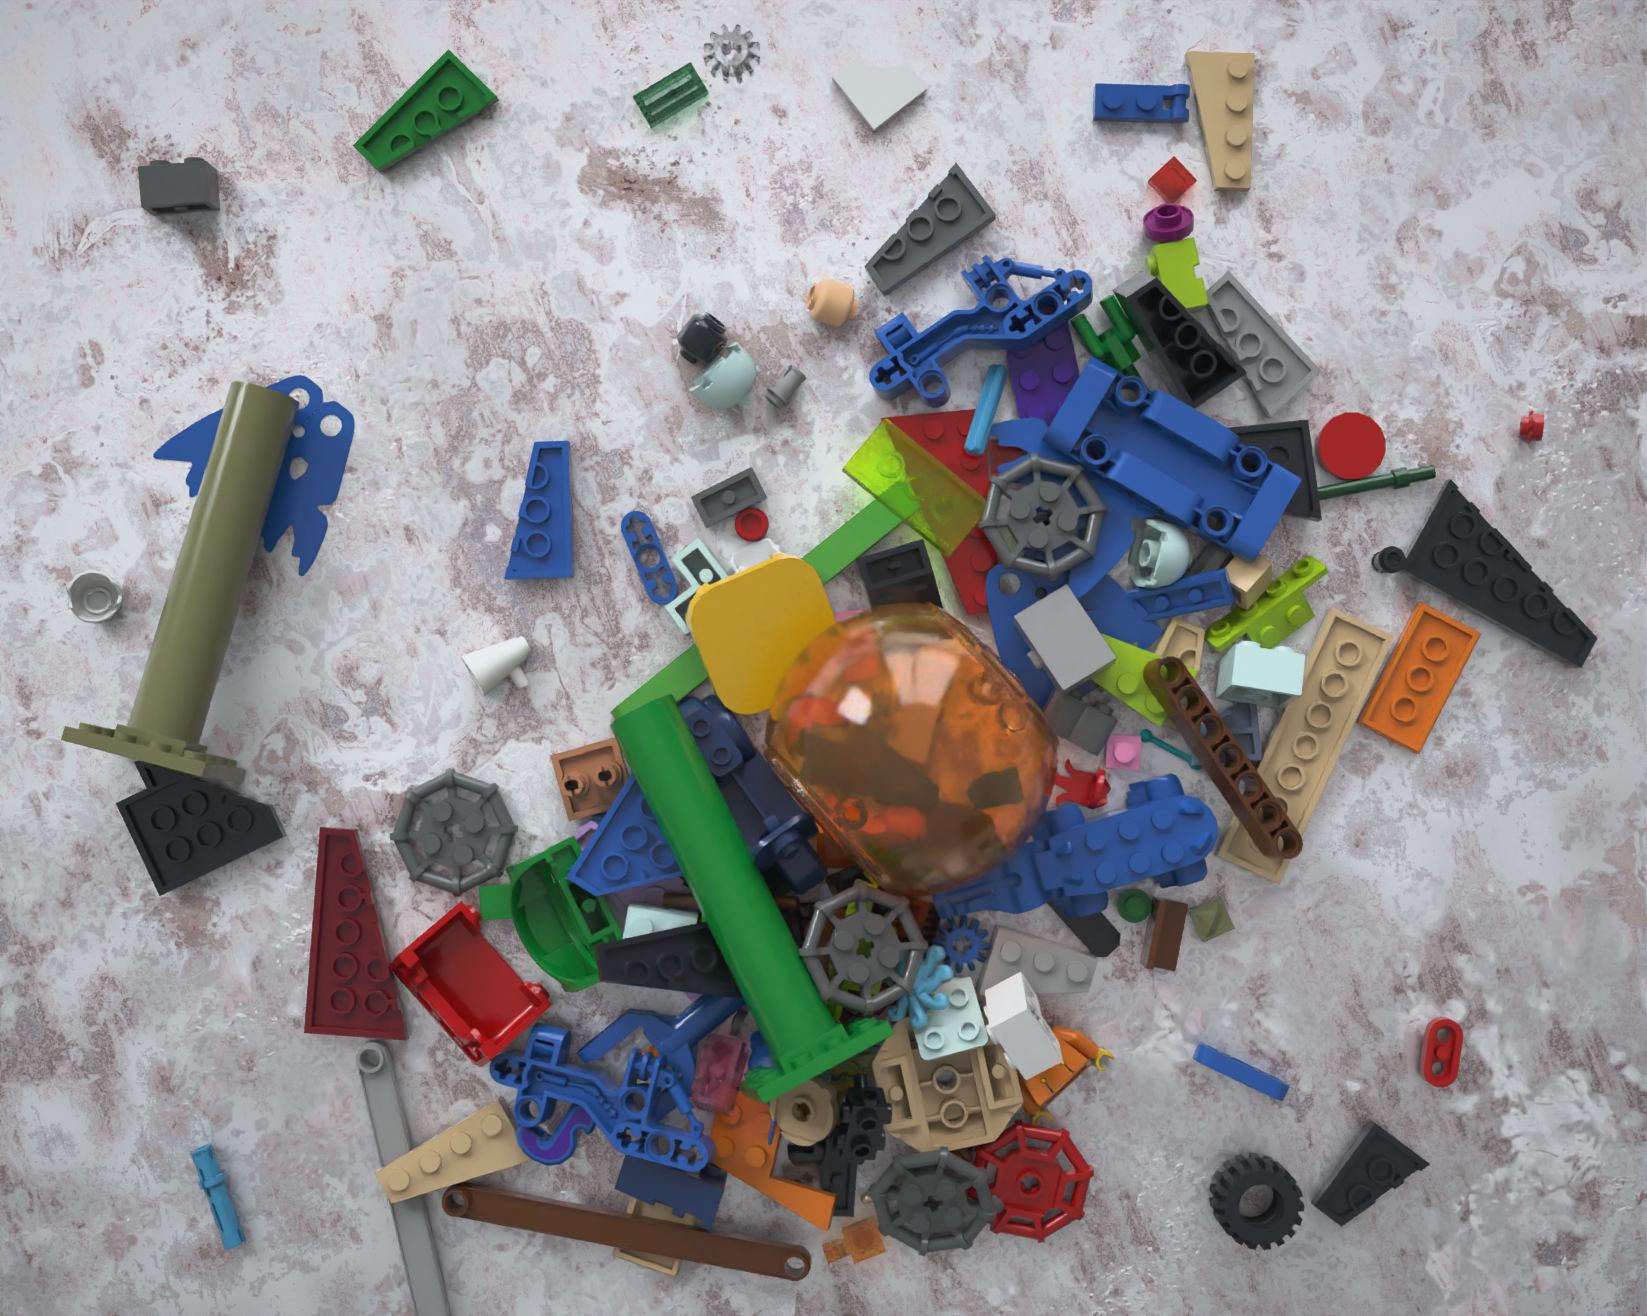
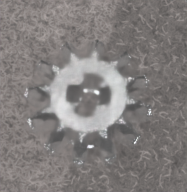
(740, 62)

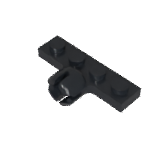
(835, 1174)

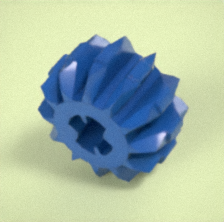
(968, 952)

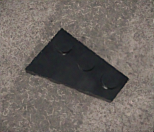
(1365, 1173)

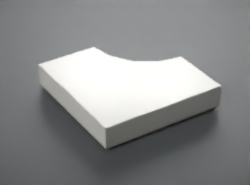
(878, 92)

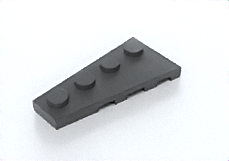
(939, 225)

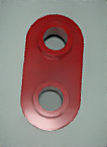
(1444, 1050)

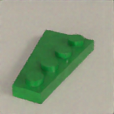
(428, 109)

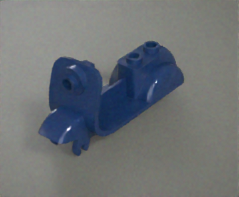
(759, 802)

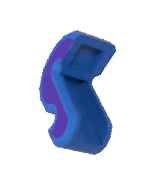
(562, 1144)

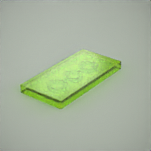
(916, 487)

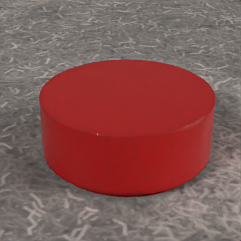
(751, 524)

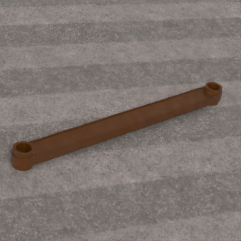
(627, 1231)

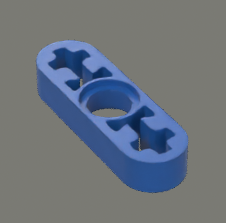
(648, 531)
(1241, 1071)

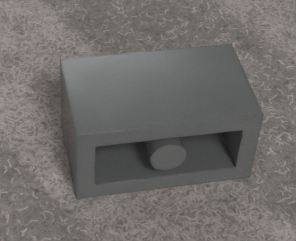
(178, 187)

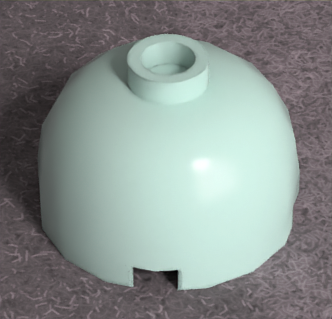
(726, 380)
(1159, 554)

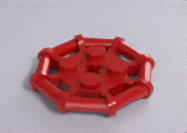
(1045, 1167)

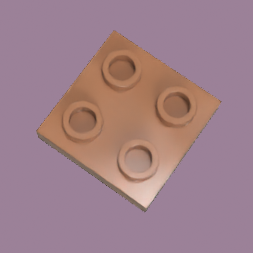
(590, 777)

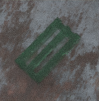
(679, 105)

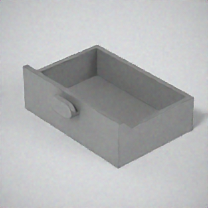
(1063, 640)

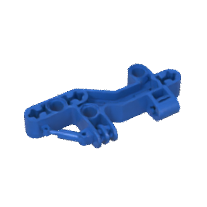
(976, 328)
(550, 1077)

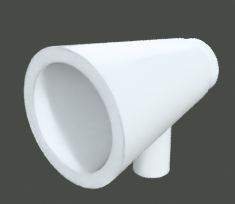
(496, 662)

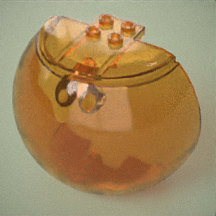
(897, 724)

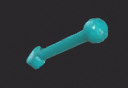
(1147, 736)

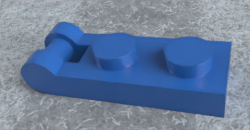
(1140, 103)

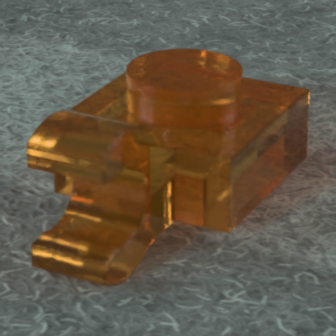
(860, 1241)

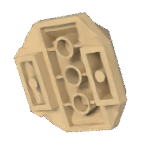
(953, 1115)

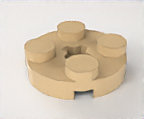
(818, 1124)

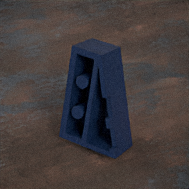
(685, 1191)

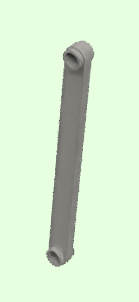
(410, 1214)

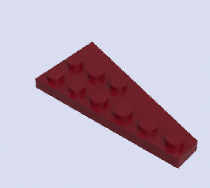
(349, 963)

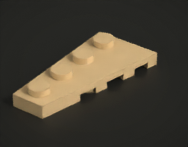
(460, 1153)

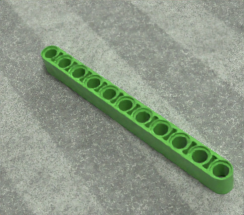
(828, 560)

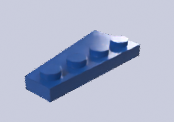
(545, 520)

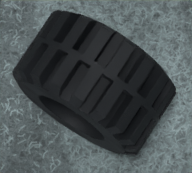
(1271, 1224)

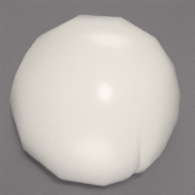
(753, 554)
(94, 596)

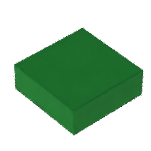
(495, 901)

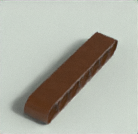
(1237, 764)

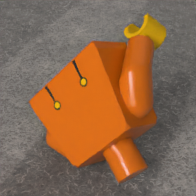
(1048, 1085)

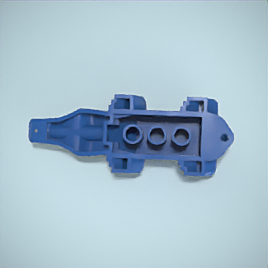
(1080, 859)

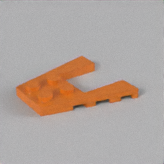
(748, 1156)

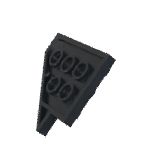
(193, 825)

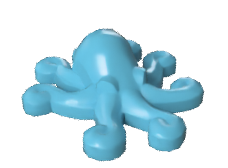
(924, 985)

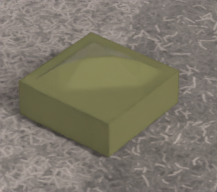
(1211, 919)

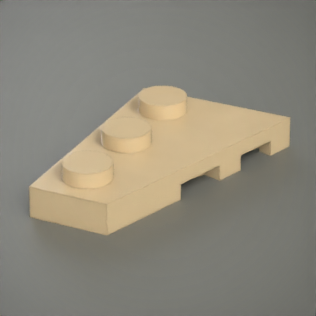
(1184, 642)

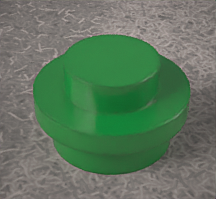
(1134, 905)

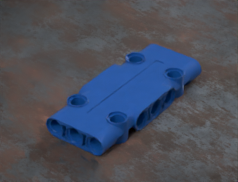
(1172, 459)

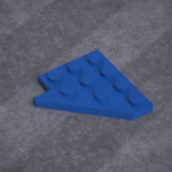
(625, 848)

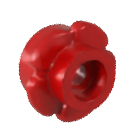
(1532, 427)

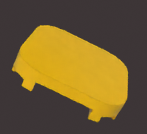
(756, 627)

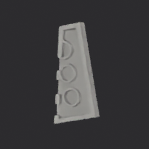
(1263, 349)

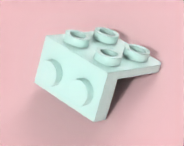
(954, 1028)

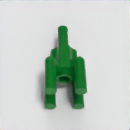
(1115, 343)

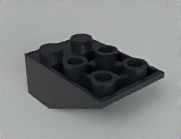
(899, 575)

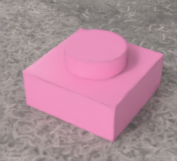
(1122, 752)

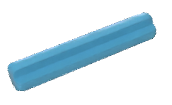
(986, 410)

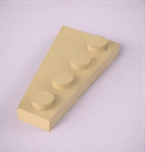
(1225, 107)

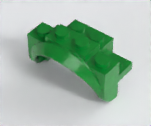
(559, 916)

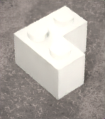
(1020, 1028)

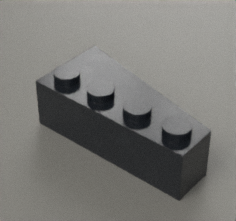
(1177, 344)

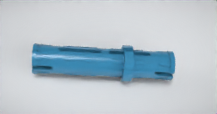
(221, 1205)

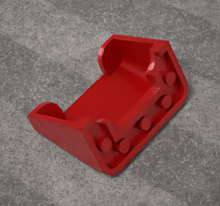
(469, 985)

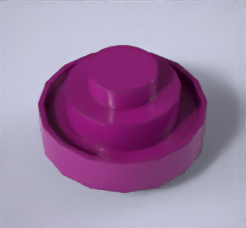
(1168, 223)

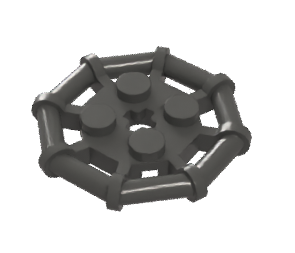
(1047, 497)
(436, 841)
(882, 956)
(931, 1217)

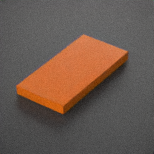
(1418, 677)

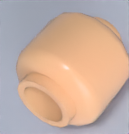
(831, 302)

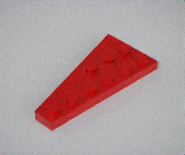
(944, 438)

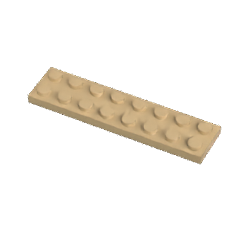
(1312, 732)

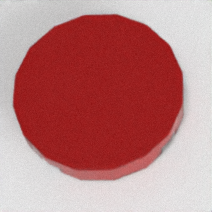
(1350, 446)

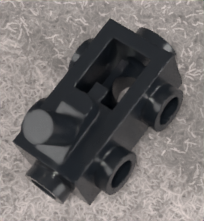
(862, 1122)

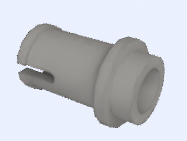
(785, 387)

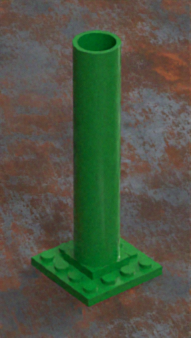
(737, 905)

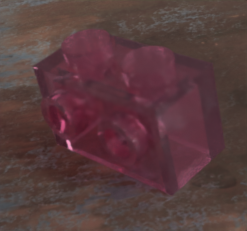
(720, 1072)

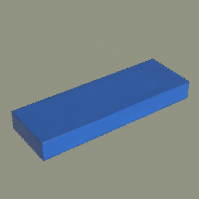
(1185, 595)

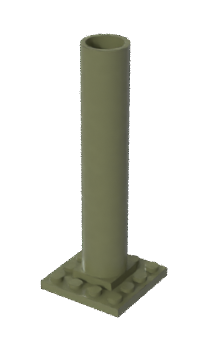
(205, 591)

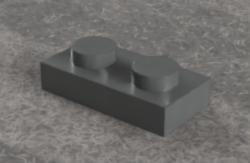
(729, 497)

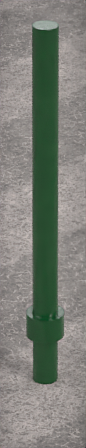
(1397, 479)

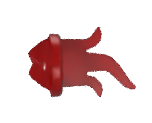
(1084, 787)

